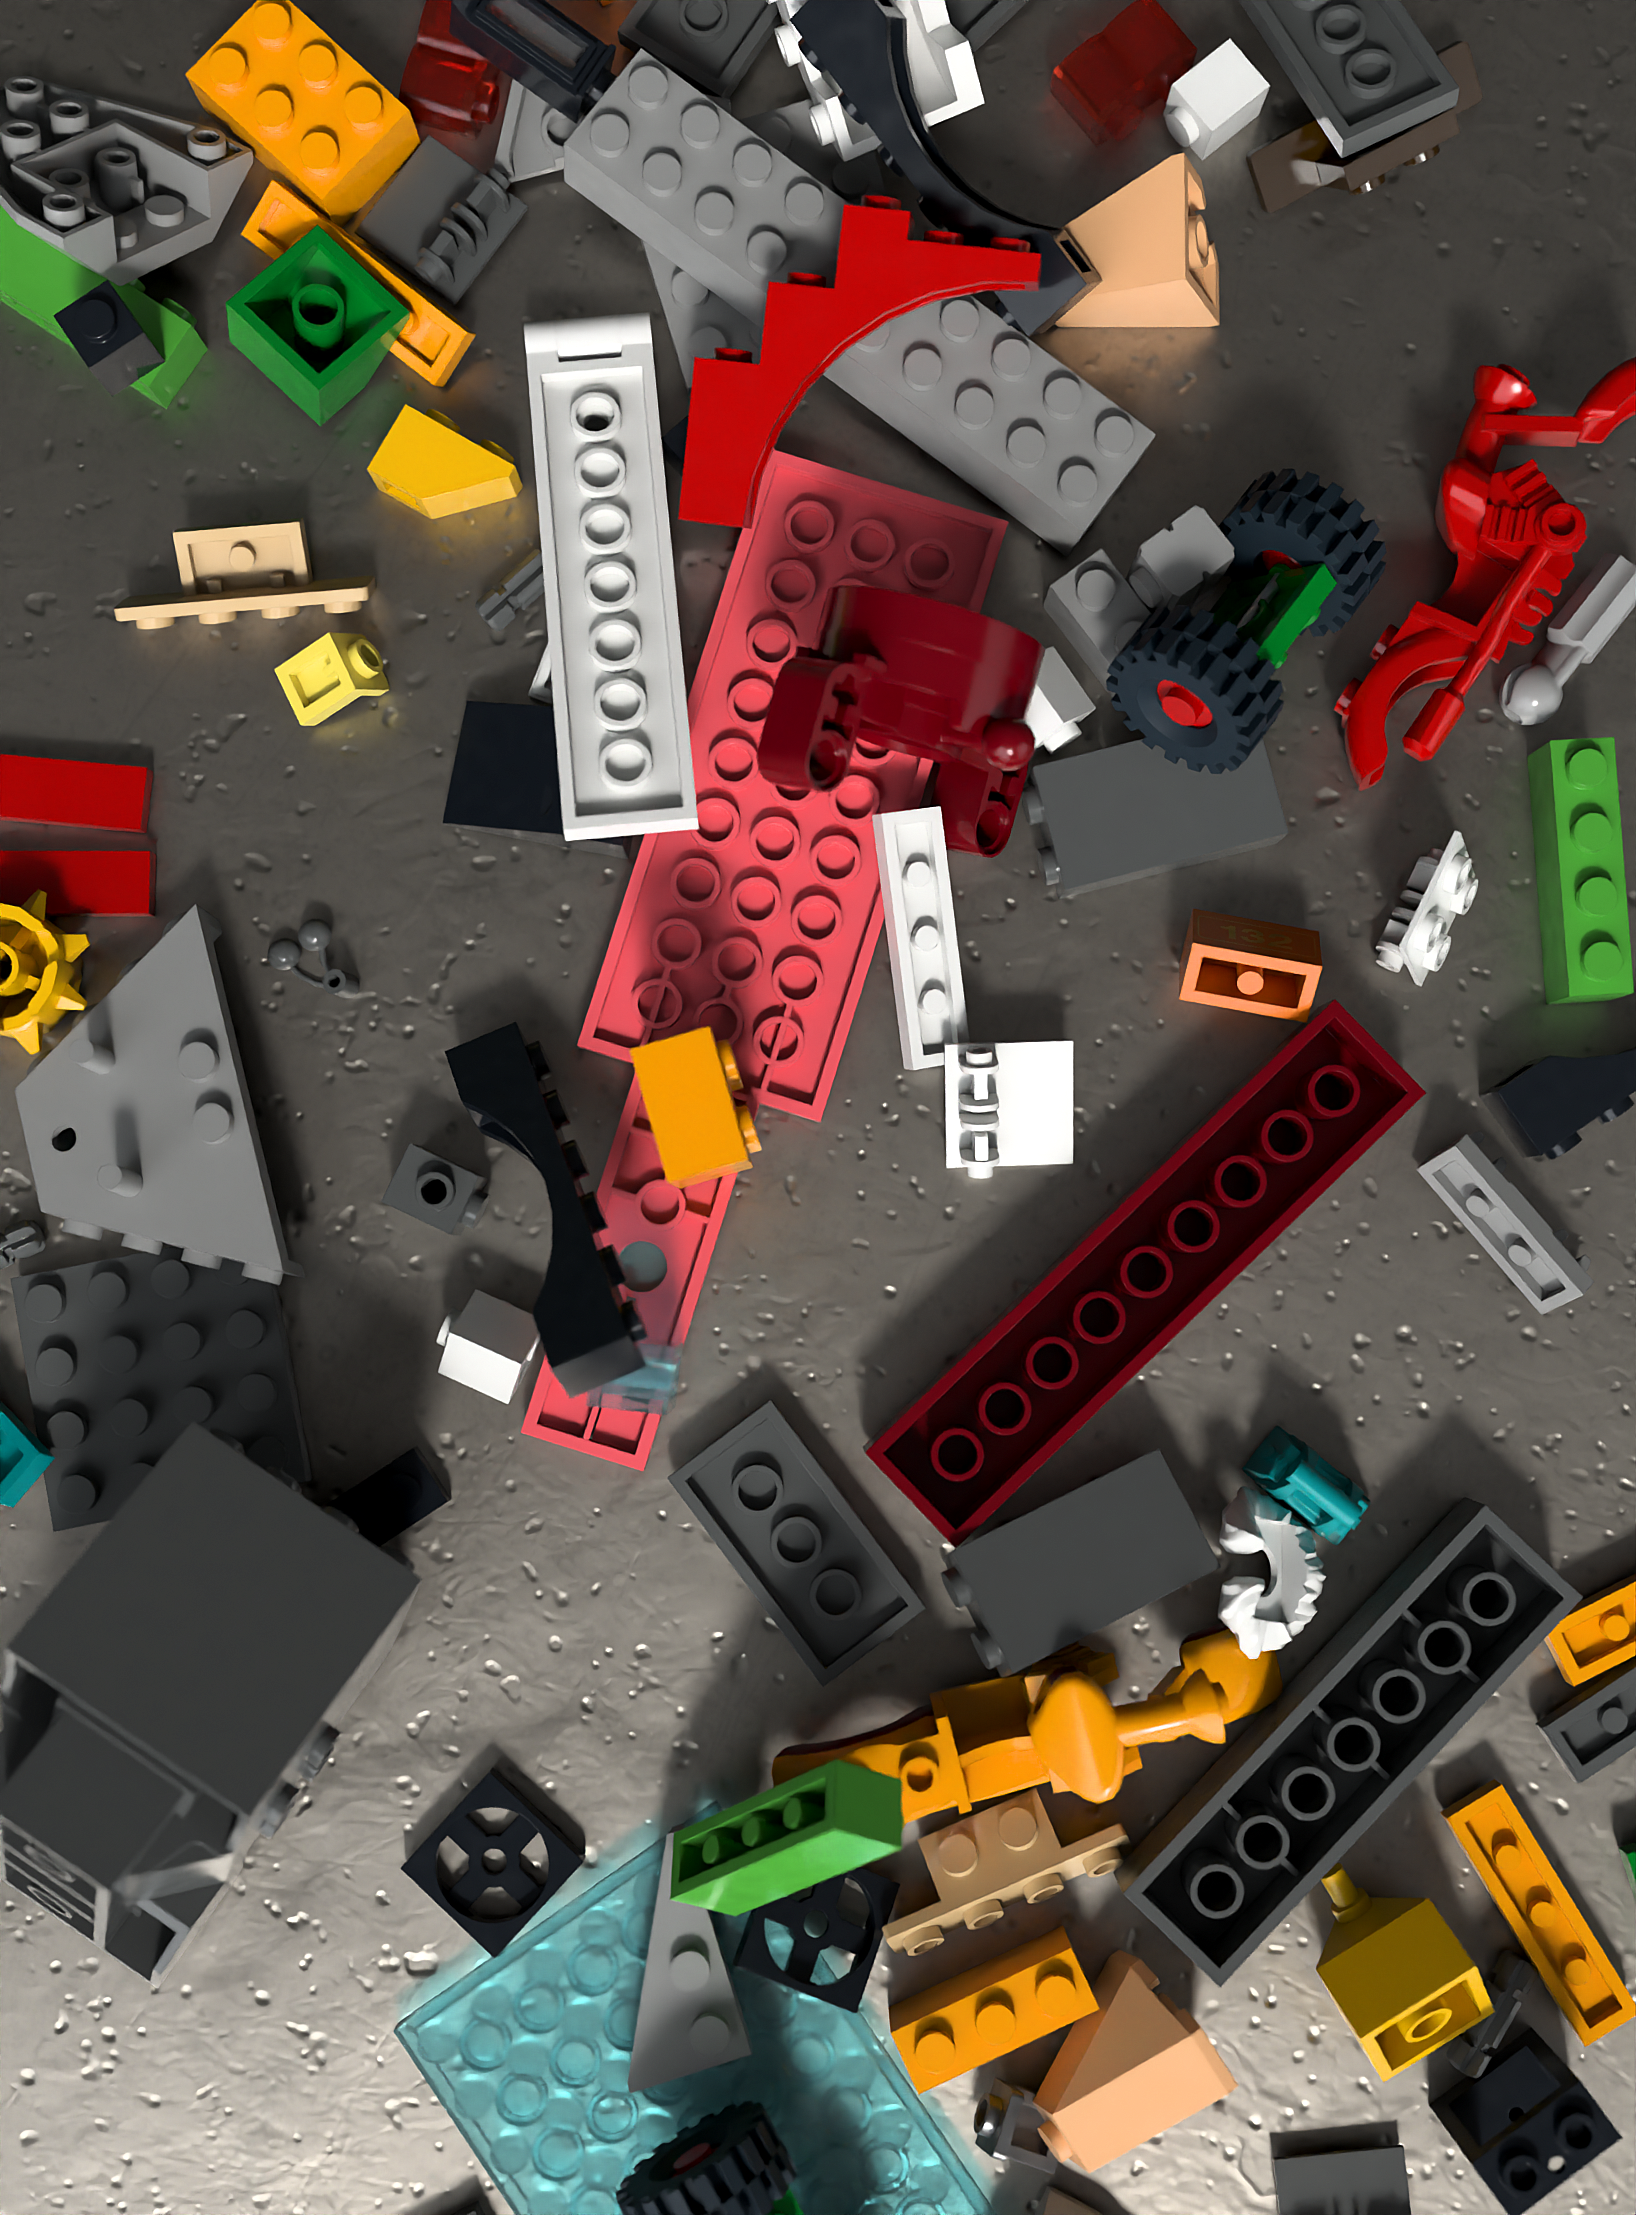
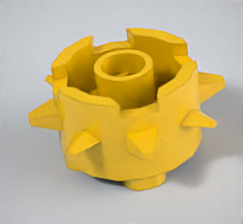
(43, 972)

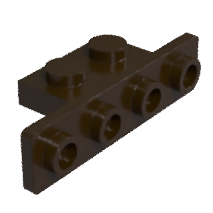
(1307, 159)

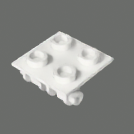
(1439, 889)
(1008, 1104)

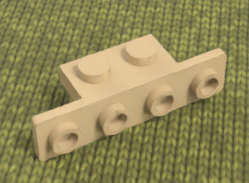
(244, 570)
(996, 1862)

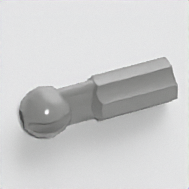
(1575, 636)

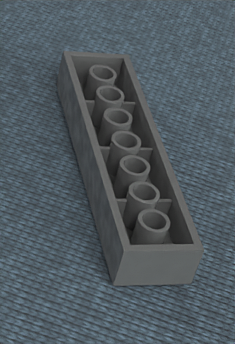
(1345, 1738)

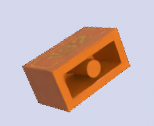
(1250, 965)

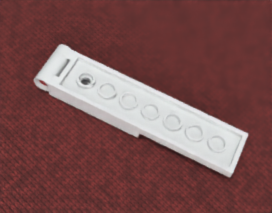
(609, 579)

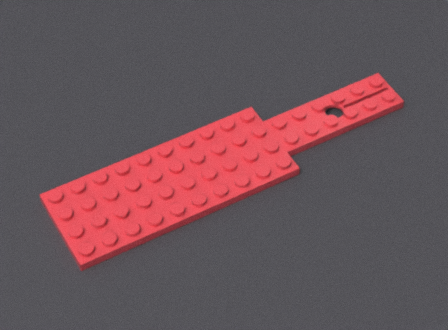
(777, 894)

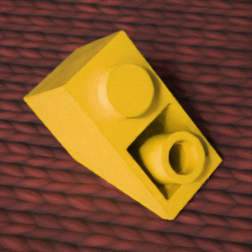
(438, 469)

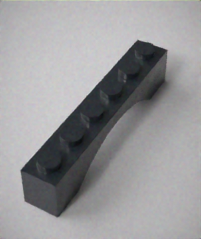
(868, 58)
(1557, 1096)
(579, 1311)

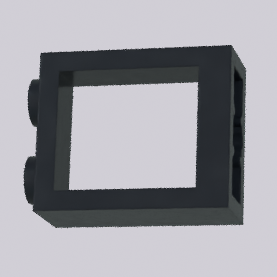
(1550, 2121)

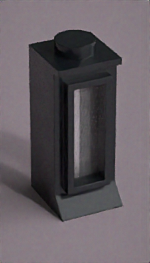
(538, 50)

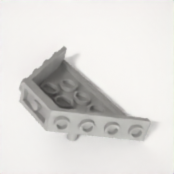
(157, 1116)

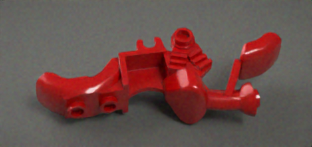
(1508, 540)

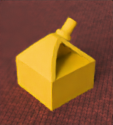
(1397, 1975)

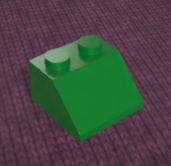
(315, 324)

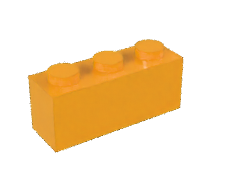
(991, 2009)

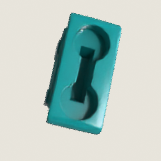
(1307, 1485)

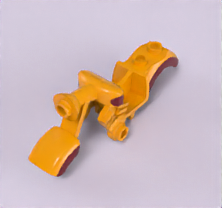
(1050, 1726)

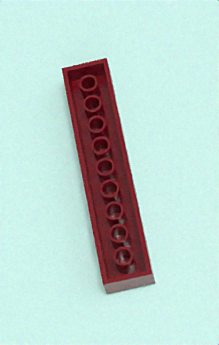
(1142, 1271)

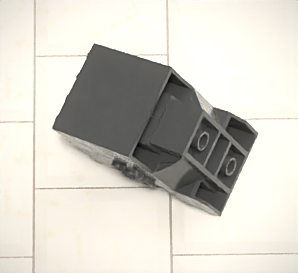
(184, 1695)

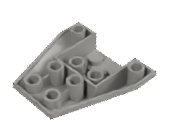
(112, 178)

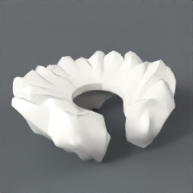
(1297, 1576)

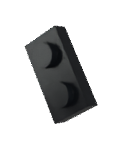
(393, 1498)

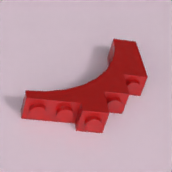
(807, 327)

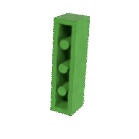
(44, 281)
(1580, 871)
(788, 1838)

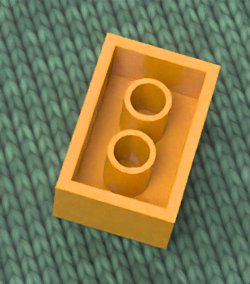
(304, 108)
(692, 1107)

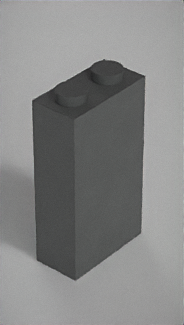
(1140, 815)
(1077, 1564)

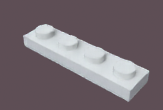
(921, 934)

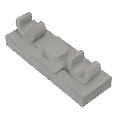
(1506, 1224)

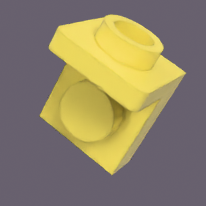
(331, 676)

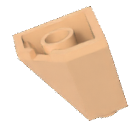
(1149, 254)
(1127, 2070)

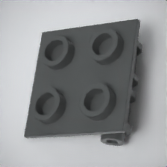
(442, 219)
(1343, 2182)

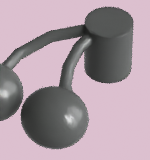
(313, 936)

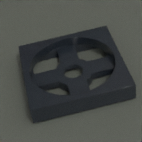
(563, 1858)
(864, 1942)

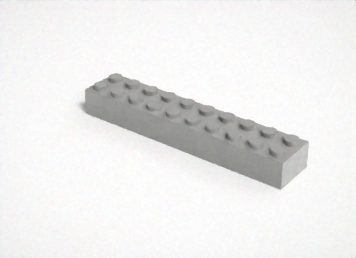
(939, 375)

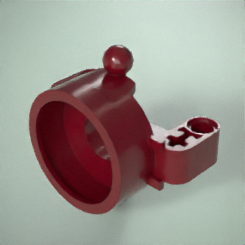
(918, 684)

